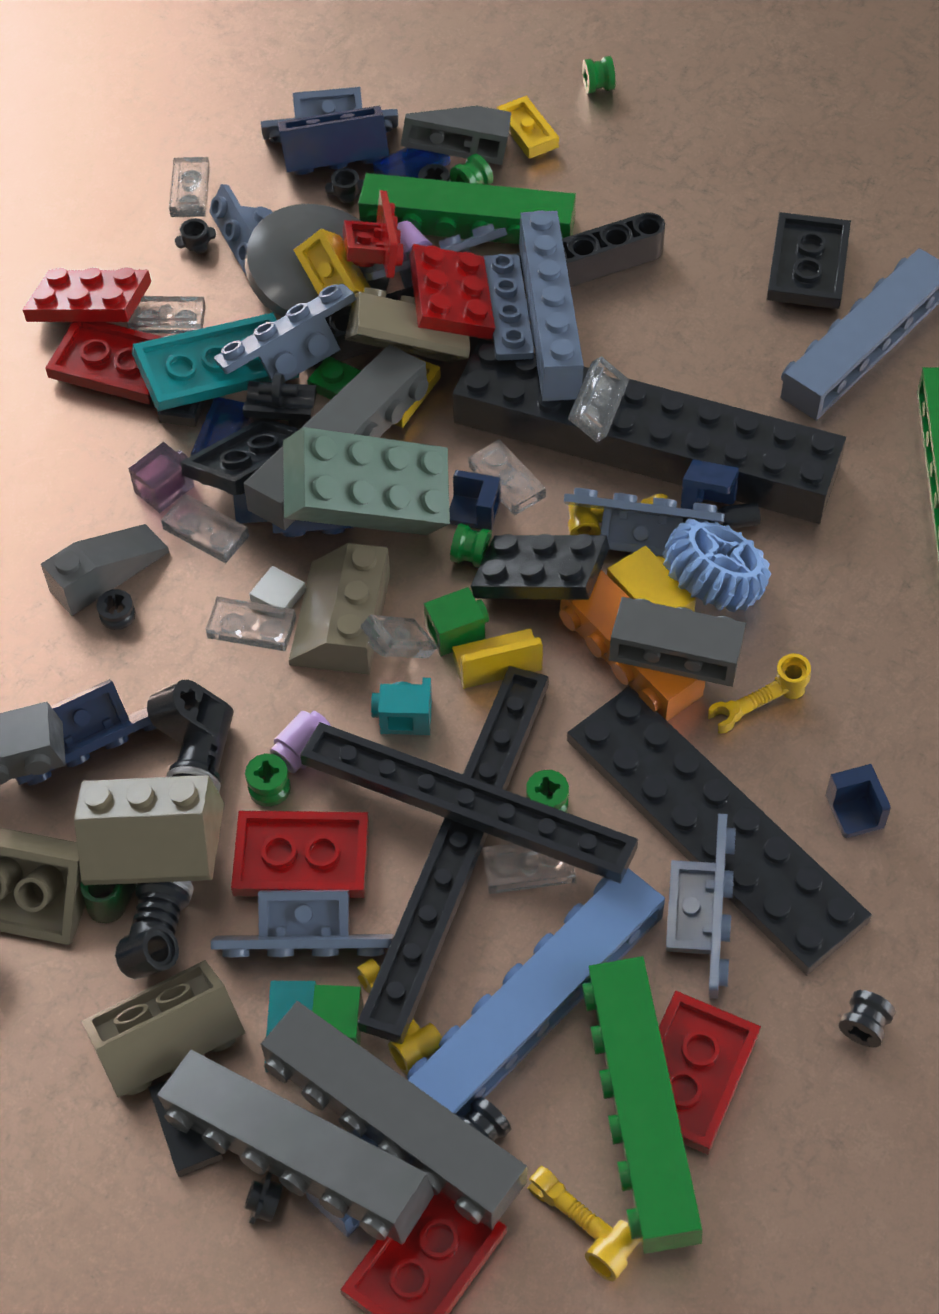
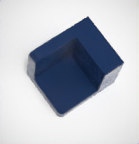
(710, 483)
(475, 499)
(858, 801)

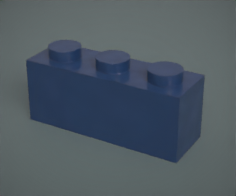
(333, 139)

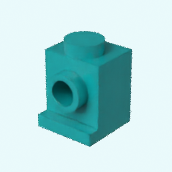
(403, 708)

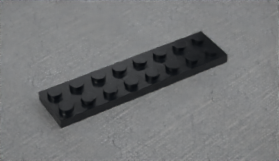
(681, 797)

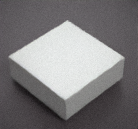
(277, 589)

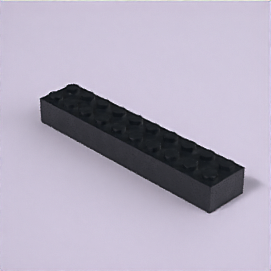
(658, 434)

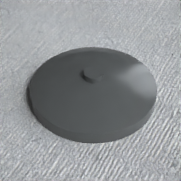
(273, 265)

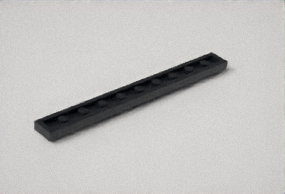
(449, 865)

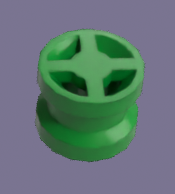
(598, 74)
(475, 171)
(470, 545)
(545, 781)
(276, 784)

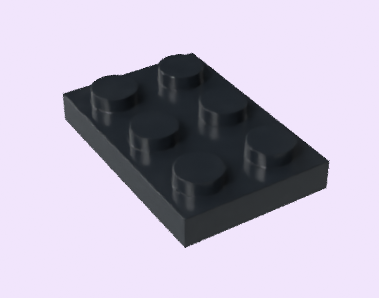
(809, 260)
(237, 456)
(540, 567)

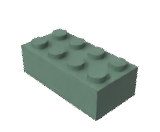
(365, 482)

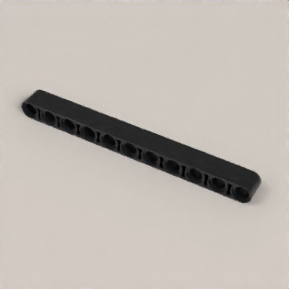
(587, 257)

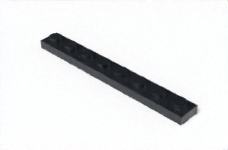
(470, 802)

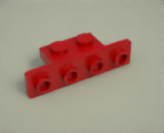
(375, 242)

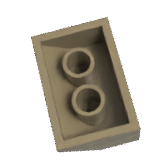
(387, 321)
(337, 599)
(148, 829)
(39, 886)
(161, 1025)

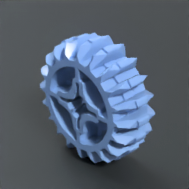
(716, 564)

